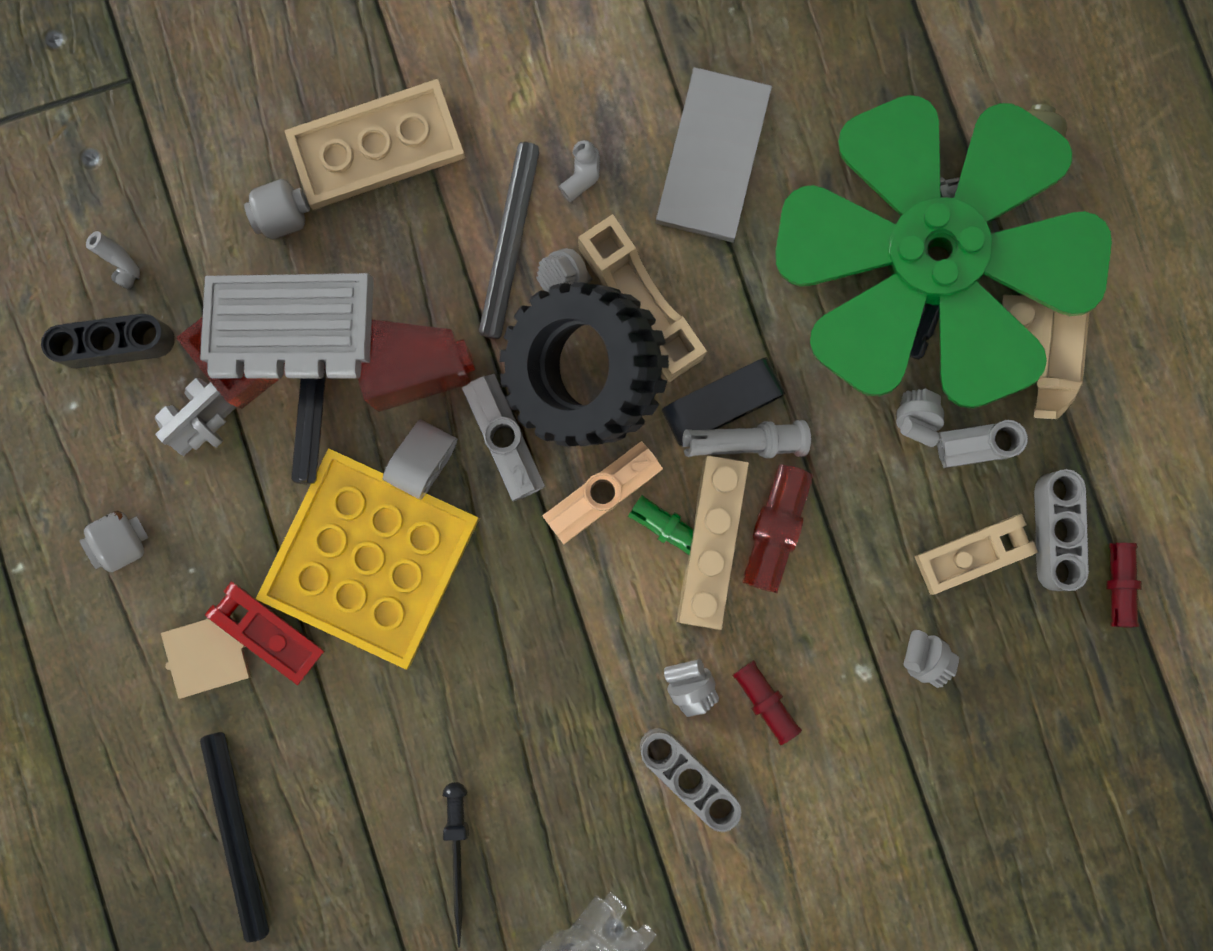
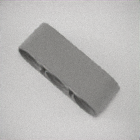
(1073, 514)
(698, 798)

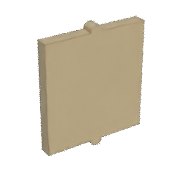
(203, 657)

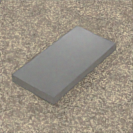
(713, 154)

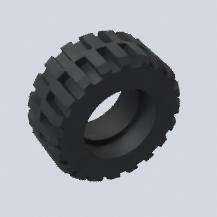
(535, 355)

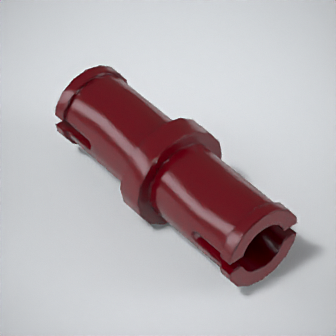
(1124, 585)
(767, 703)

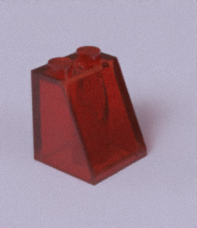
(412, 364)

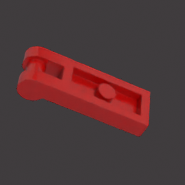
(266, 634)

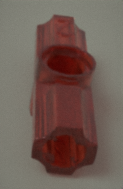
(777, 528)

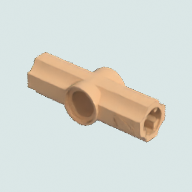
(625, 477)

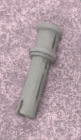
(765, 440)

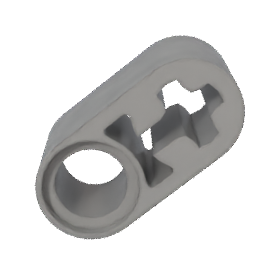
(420, 459)

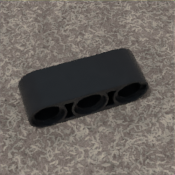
(89, 339)
(725, 399)

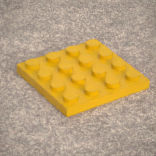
(367, 560)

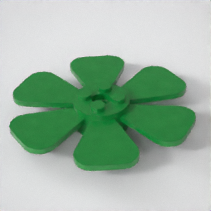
(981, 343)

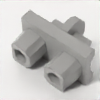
(196, 421)

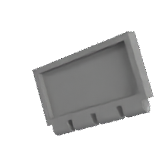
(287, 319)

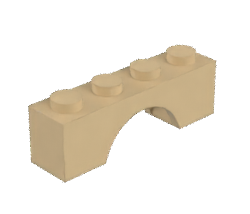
(620, 267)
(713, 542)

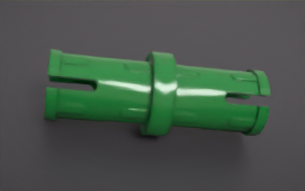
(663, 524)

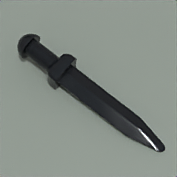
(456, 831)

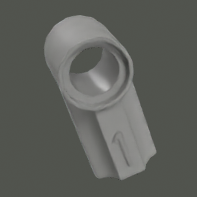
(979, 444)

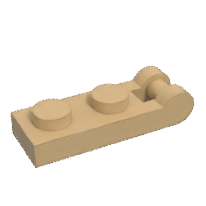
(974, 554)

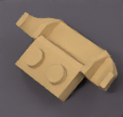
(1065, 351)

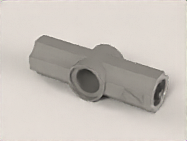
(491, 414)

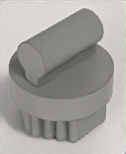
(562, 267)
(921, 416)
(930, 659)
(691, 687)

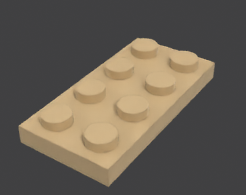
(374, 144)

